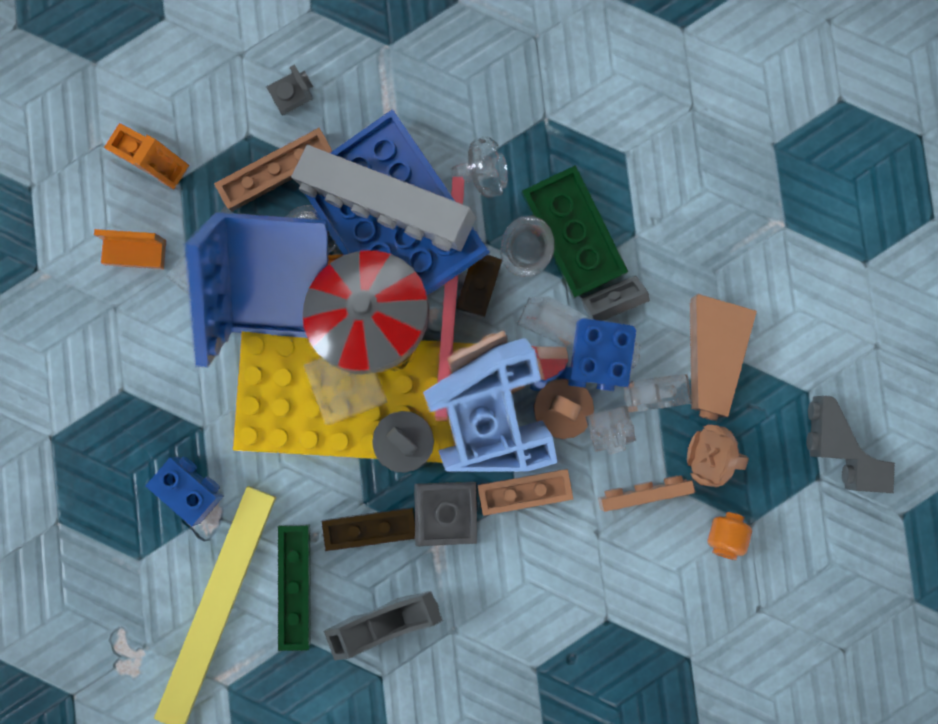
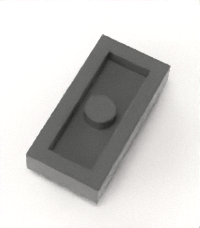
(615, 299)

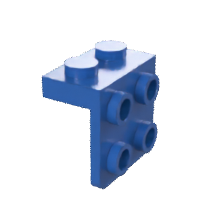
(601, 354)

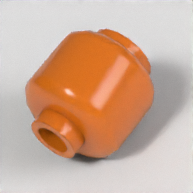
(729, 536)

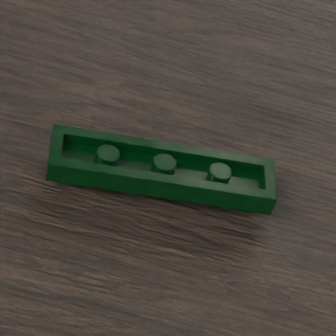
(294, 588)

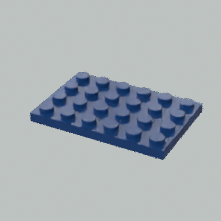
(393, 152)

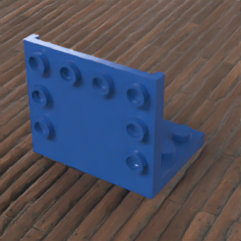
(251, 277)

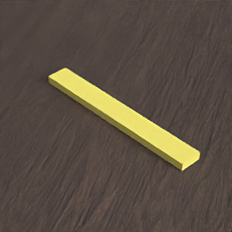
(215, 607)

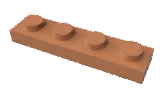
(267, 172)

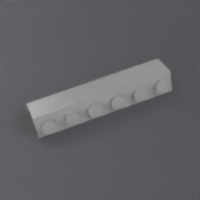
(385, 198)

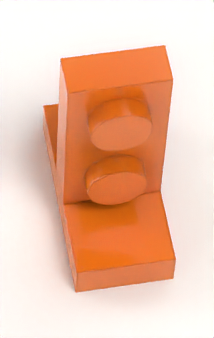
(147, 155)

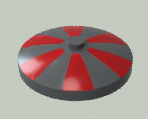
(366, 312)

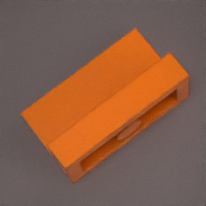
(132, 249)

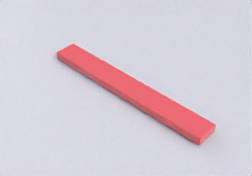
(449, 310)

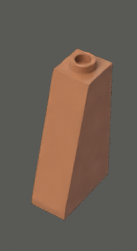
(717, 353)

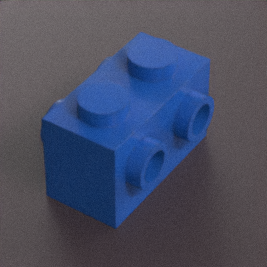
(185, 490)

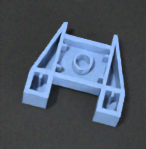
(485, 417)

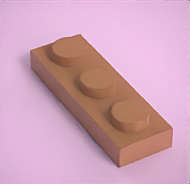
(525, 492)
(645, 493)

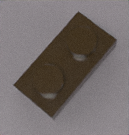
(479, 286)

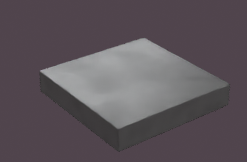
(445, 514)

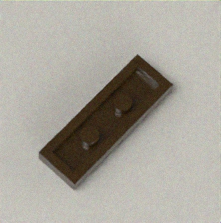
(368, 529)

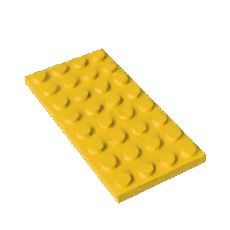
(282, 414)

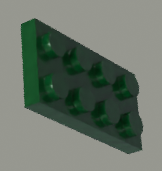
(581, 239)

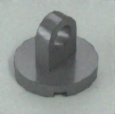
(403, 441)

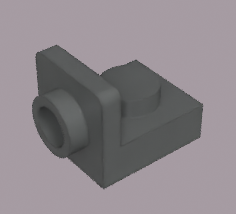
(291, 91)

